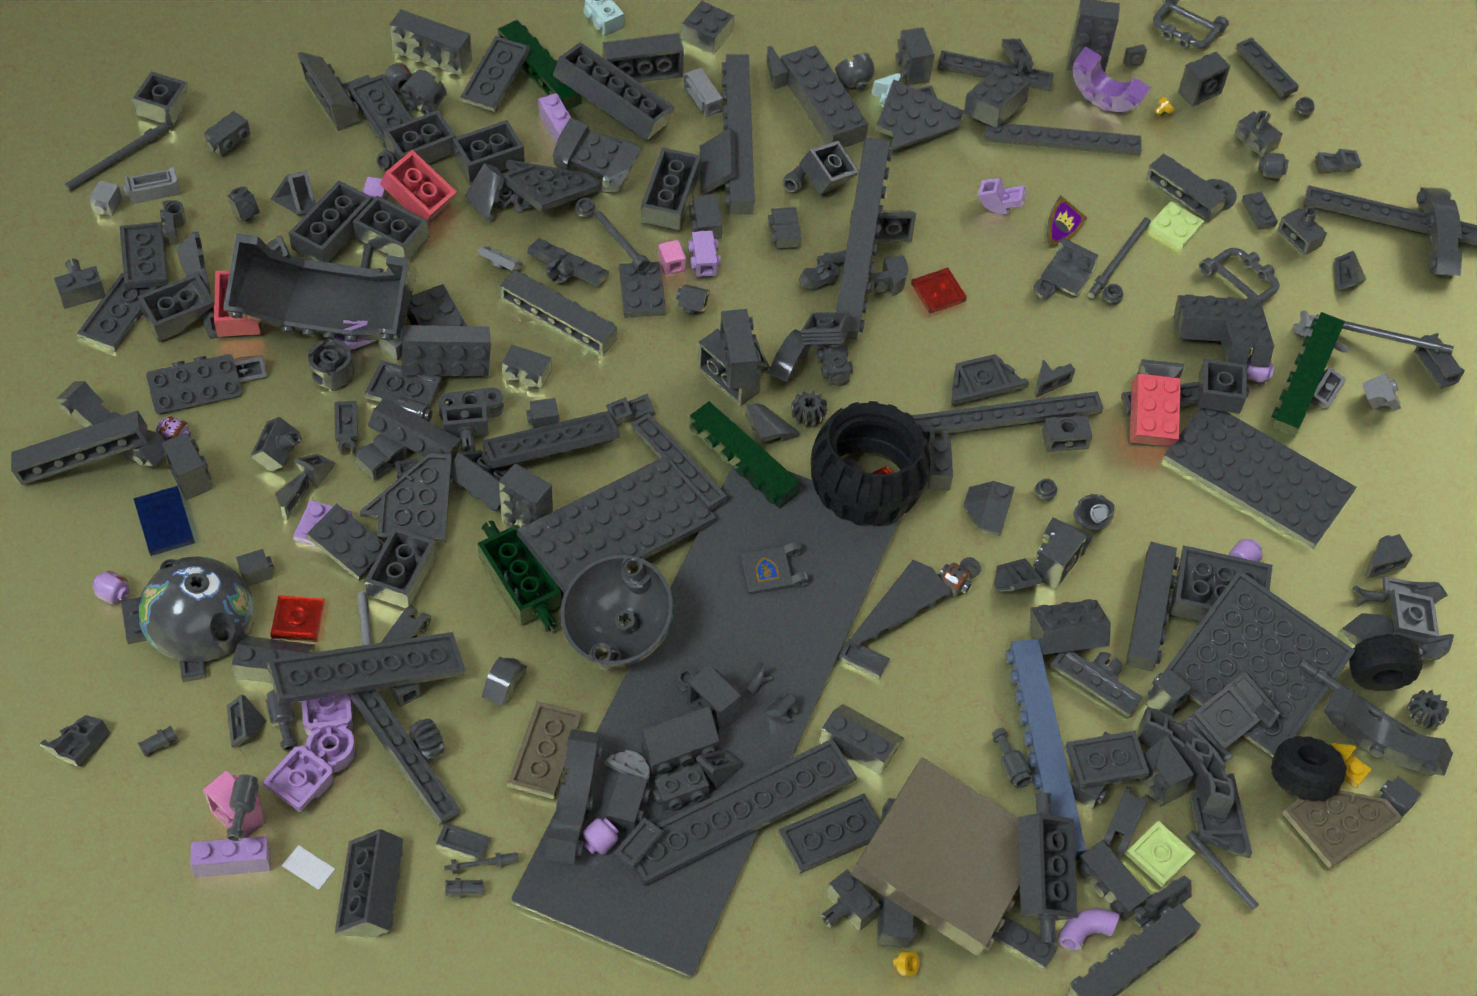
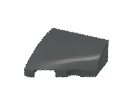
(485, 190)
(768, 424)
(78, 740)

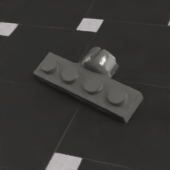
(565, 264)
(1098, 679)

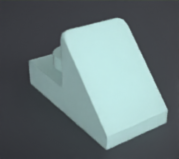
(882, 86)

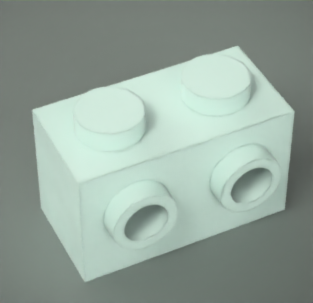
(605, 15)

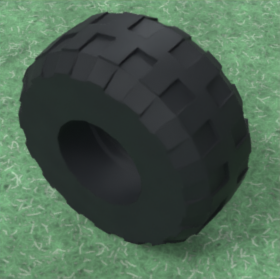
(1385, 662)
(1308, 768)

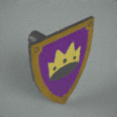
(1064, 221)

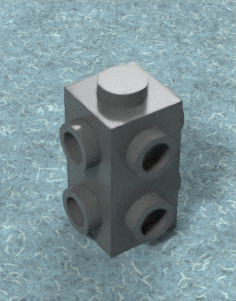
(227, 133)
(835, 364)
(680, 788)

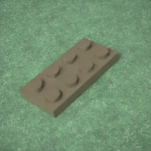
(543, 750)

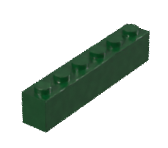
(540, 64)
(1308, 373)
(744, 455)

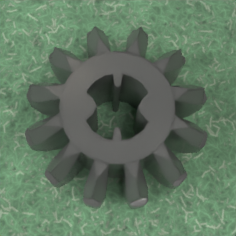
(809, 408)
(1428, 709)
(427, 738)

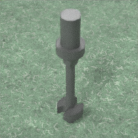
(499, 860)

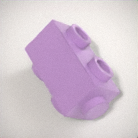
(704, 253)

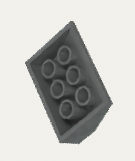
(1204, 577)

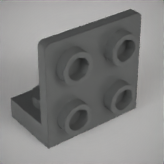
(1071, 266)

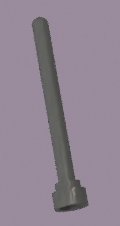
(640, 262)

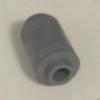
(415, 407)

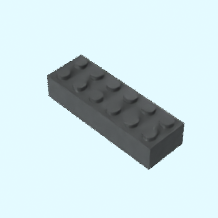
(613, 91)
(824, 97)

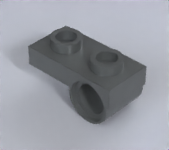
(174, 217)

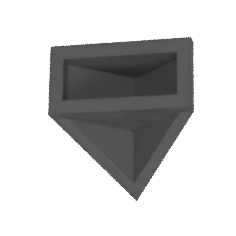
(295, 193)

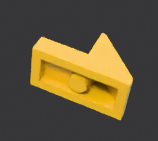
(1356, 769)

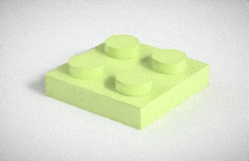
(1175, 225)
(1160, 854)

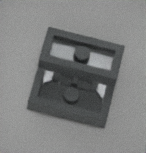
(1327, 388)

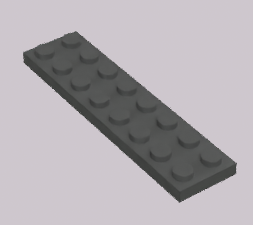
(365, 668)

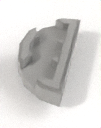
(629, 763)

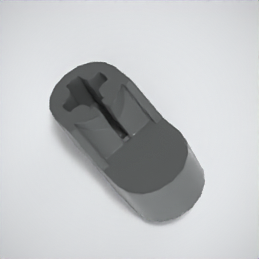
(820, 275)

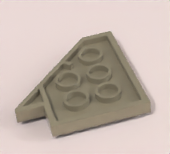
(1341, 823)

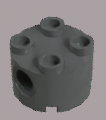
(423, 92)
(331, 364)

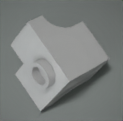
(1382, 392)

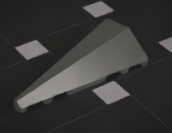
(192, 262)
(911, 592)

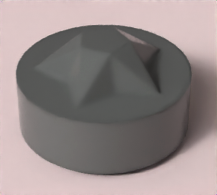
(1044, 288)

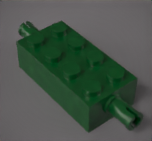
(519, 576)

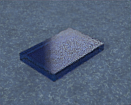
(164, 520)

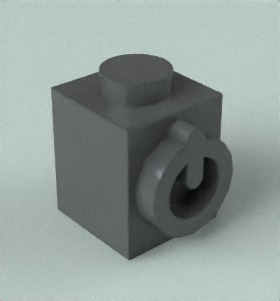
(243, 203)

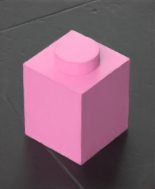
(671, 257)

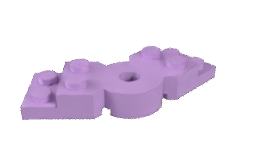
(310, 770)

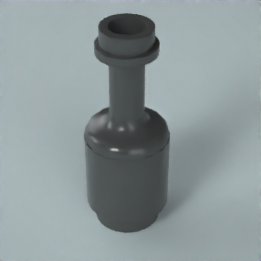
(281, 716)
(1012, 761)
(242, 802)

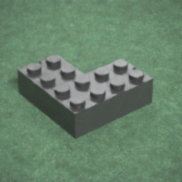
(1228, 320)

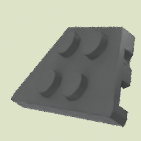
(983, 379)
(1224, 833)

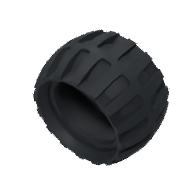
(876, 431)

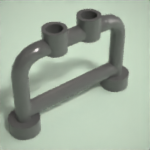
(1219, 25)
(1250, 260)

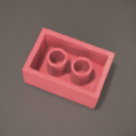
(418, 187)
(223, 323)
(1155, 410)

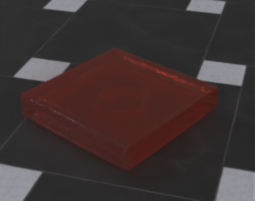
(938, 290)
(297, 618)

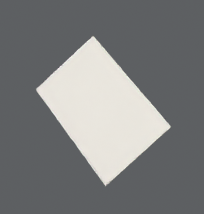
(308, 867)

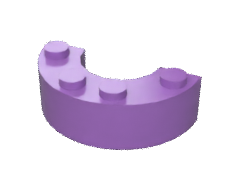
(1103, 90)

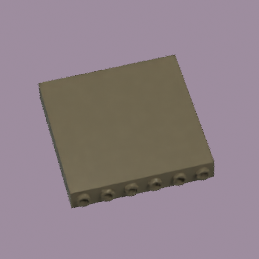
(946, 857)

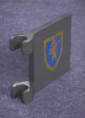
(770, 569)

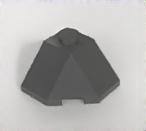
(989, 505)

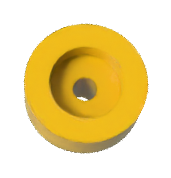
(1165, 106)
(907, 963)

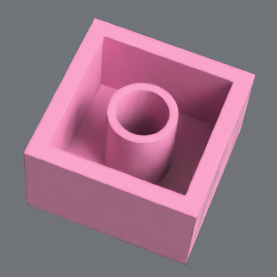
(218, 798)

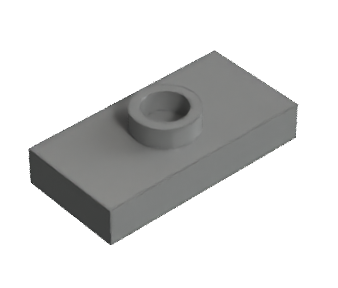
(500, 259)

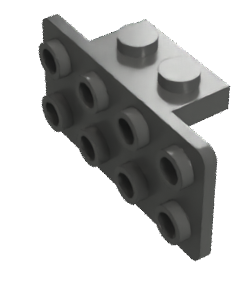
(193, 383)

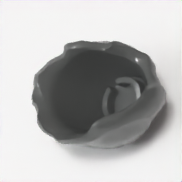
(1094, 512)

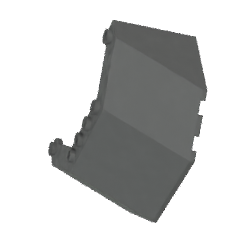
(317, 294)

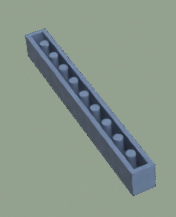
(1042, 732)

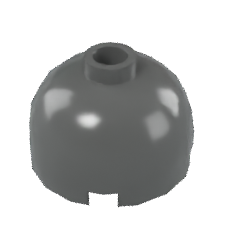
(856, 72)

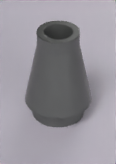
(793, 180)

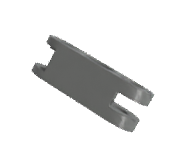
(491, 396)
(408, 626)
(1126, 819)

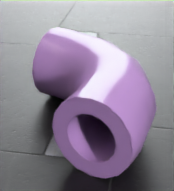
(1087, 923)

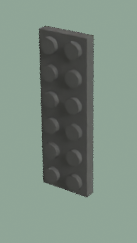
(550, 439)

